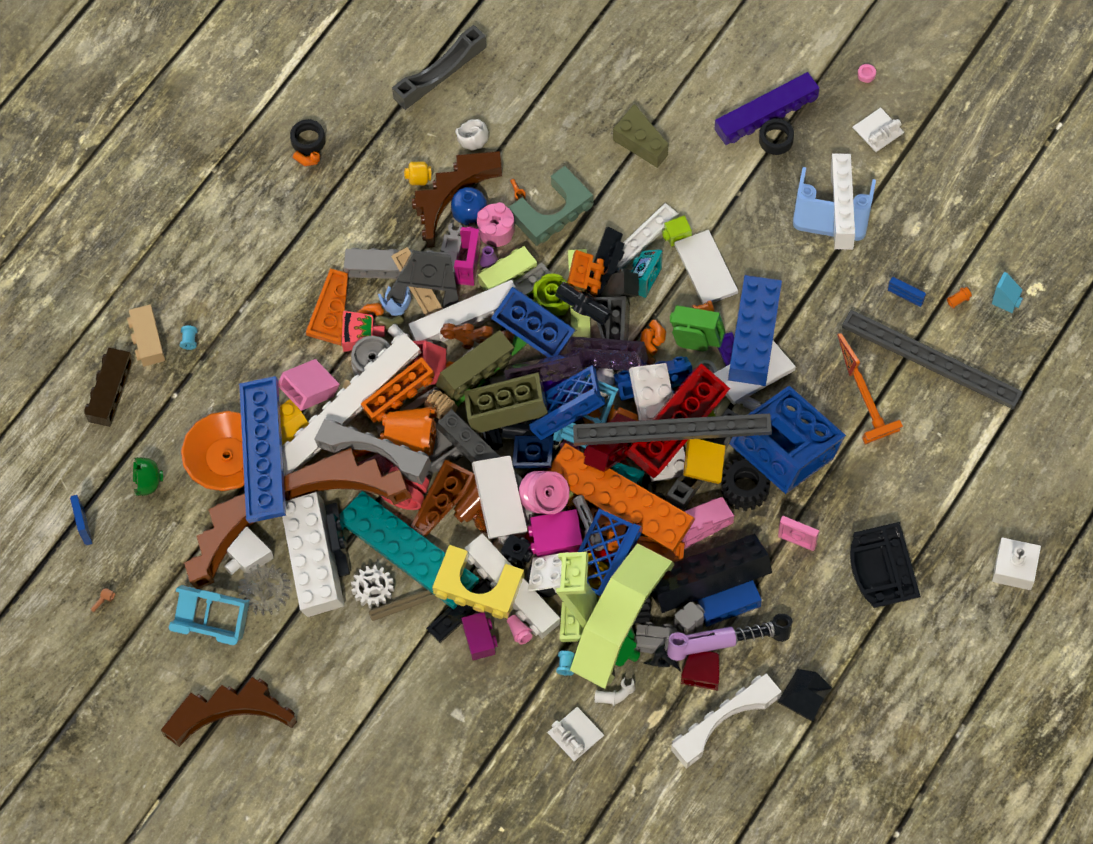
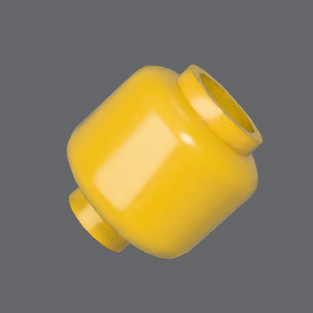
(418, 173)

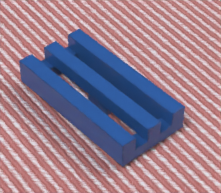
(906, 291)

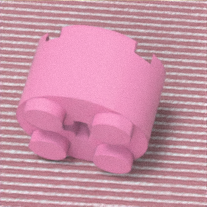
(496, 224)

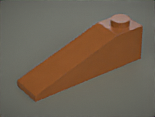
(447, 489)

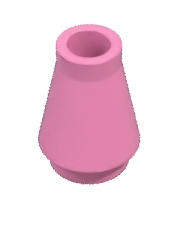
(519, 630)

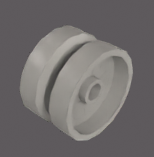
(366, 351)

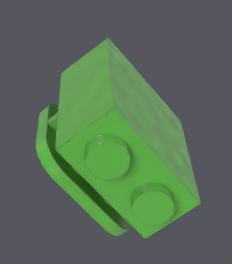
(697, 328)

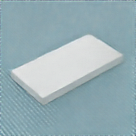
(706, 267)
(778, 368)
(499, 497)

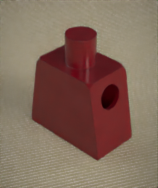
(702, 670)

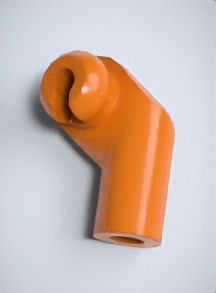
(310, 160)
(370, 308)
(660, 333)
(646, 337)

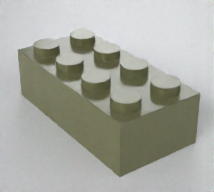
(475, 366)
(506, 403)

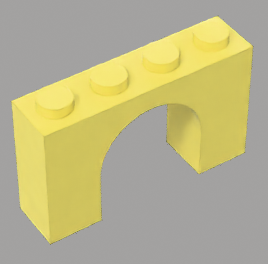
(497, 601)

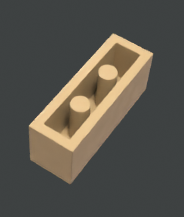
(145, 335)

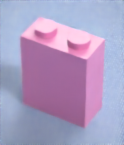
(308, 384)

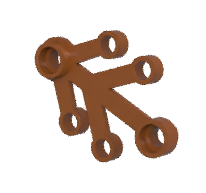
(467, 330)

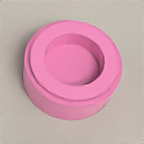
(866, 73)

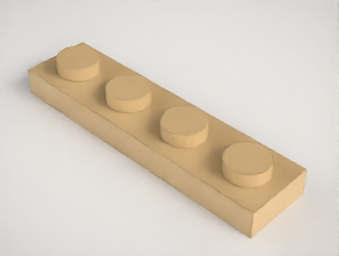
(425, 297)

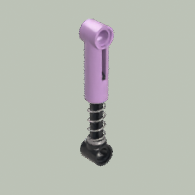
(682, 645)

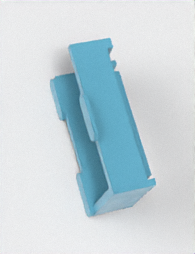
(567, 432)
(186, 611)

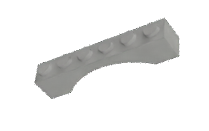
(335, 438)

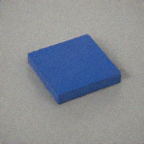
(81, 520)

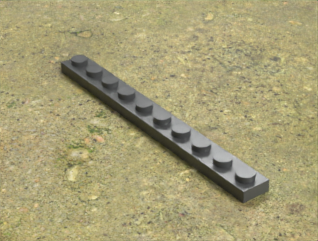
(932, 359)
(672, 429)

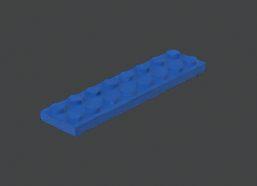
(262, 449)

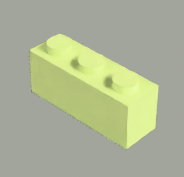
(507, 269)

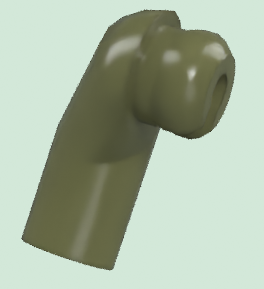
(387, 322)

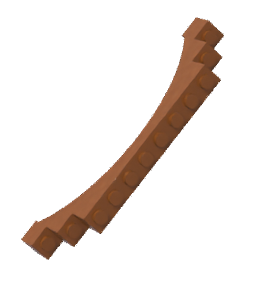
(332, 472)

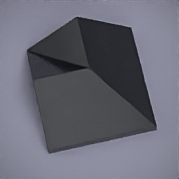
(805, 694)

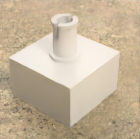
(1016, 563)

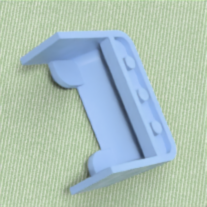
(818, 215)

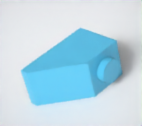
(1007, 294)

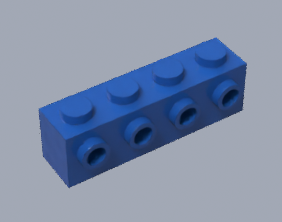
(678, 371)

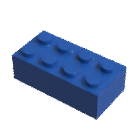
(533, 323)

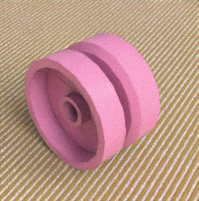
(544, 492)

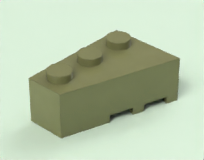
(640, 137)

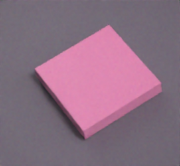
(798, 533)

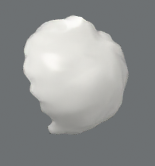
(472, 134)

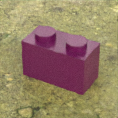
(478, 636)

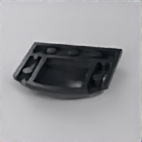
(883, 566)

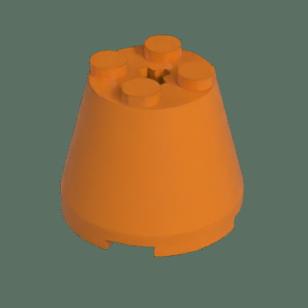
(411, 428)

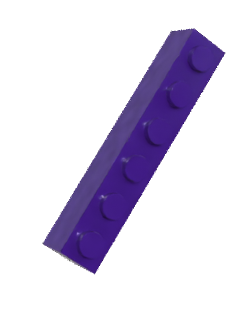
(769, 106)

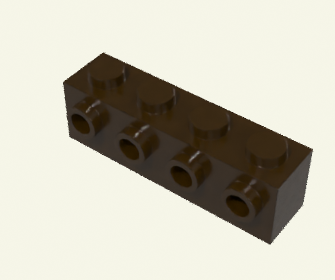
(108, 387)

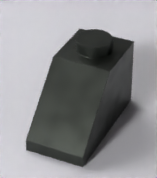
(622, 284)

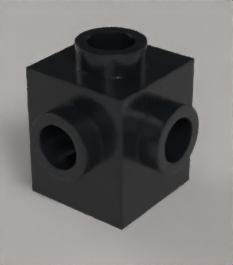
(517, 551)

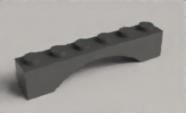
(463, 50)
(686, 487)

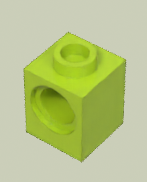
(676, 230)

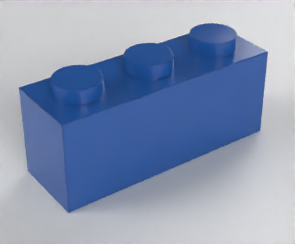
(730, 603)

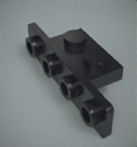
(611, 252)
(337, 539)

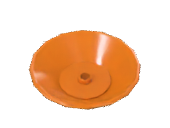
(205, 451)

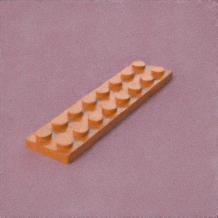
(623, 498)

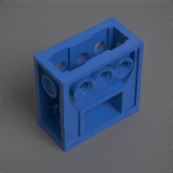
(793, 448)

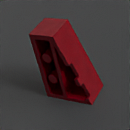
(607, 455)

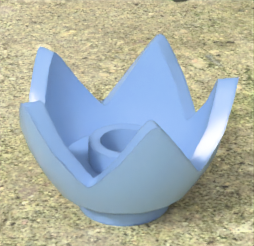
(395, 308)

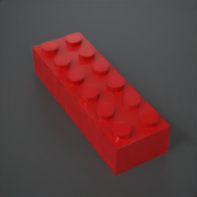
(693, 399)

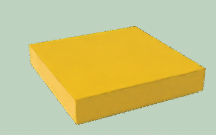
(704, 460)

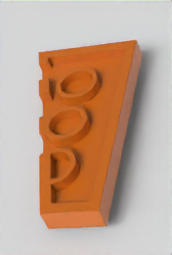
(328, 313)

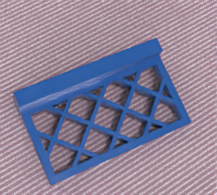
(570, 409)
(628, 543)

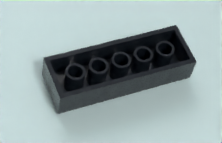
(712, 572)

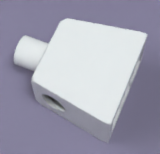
(247, 552)

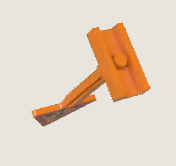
(880, 429)

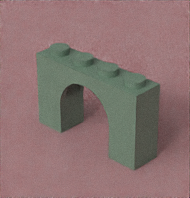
(540, 226)

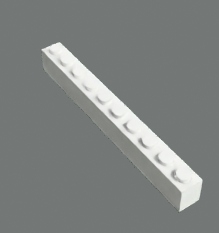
(348, 401)

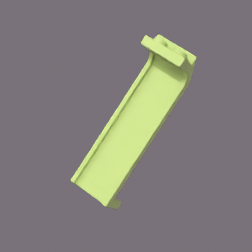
(576, 595)

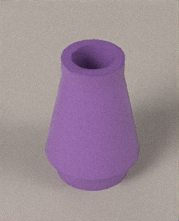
(488, 257)

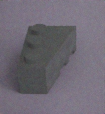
(618, 323)

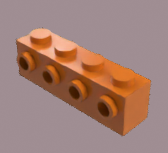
(397, 390)

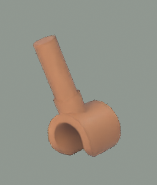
(106, 594)

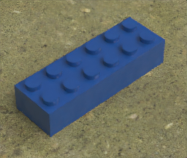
(755, 330)

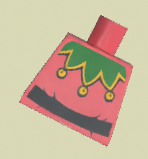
(358, 326)

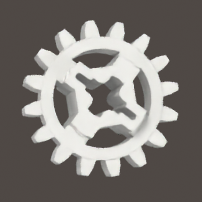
(374, 594)

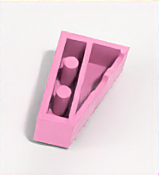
(708, 520)

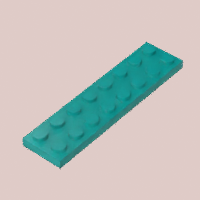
(398, 543)

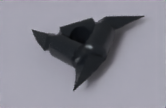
(667, 662)

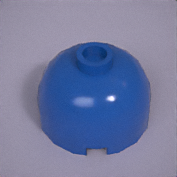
(467, 204)

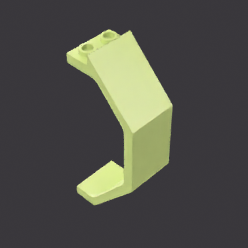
(616, 614)

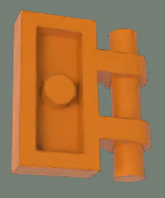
(580, 272)

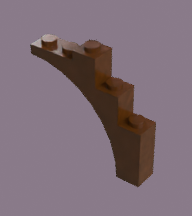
(467, 171)
(225, 702)

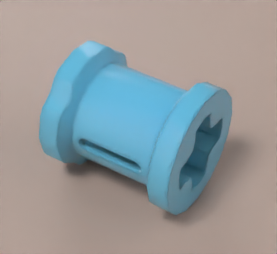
(188, 337)
(565, 663)

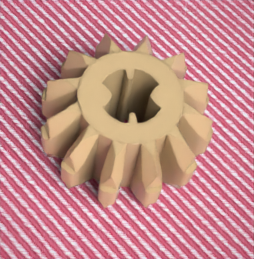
(441, 403)

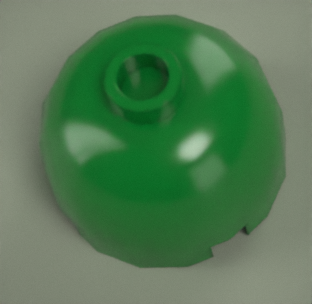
(146, 476)

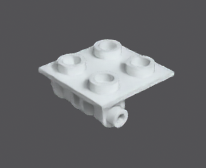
(878, 129)
(545, 573)
(575, 733)

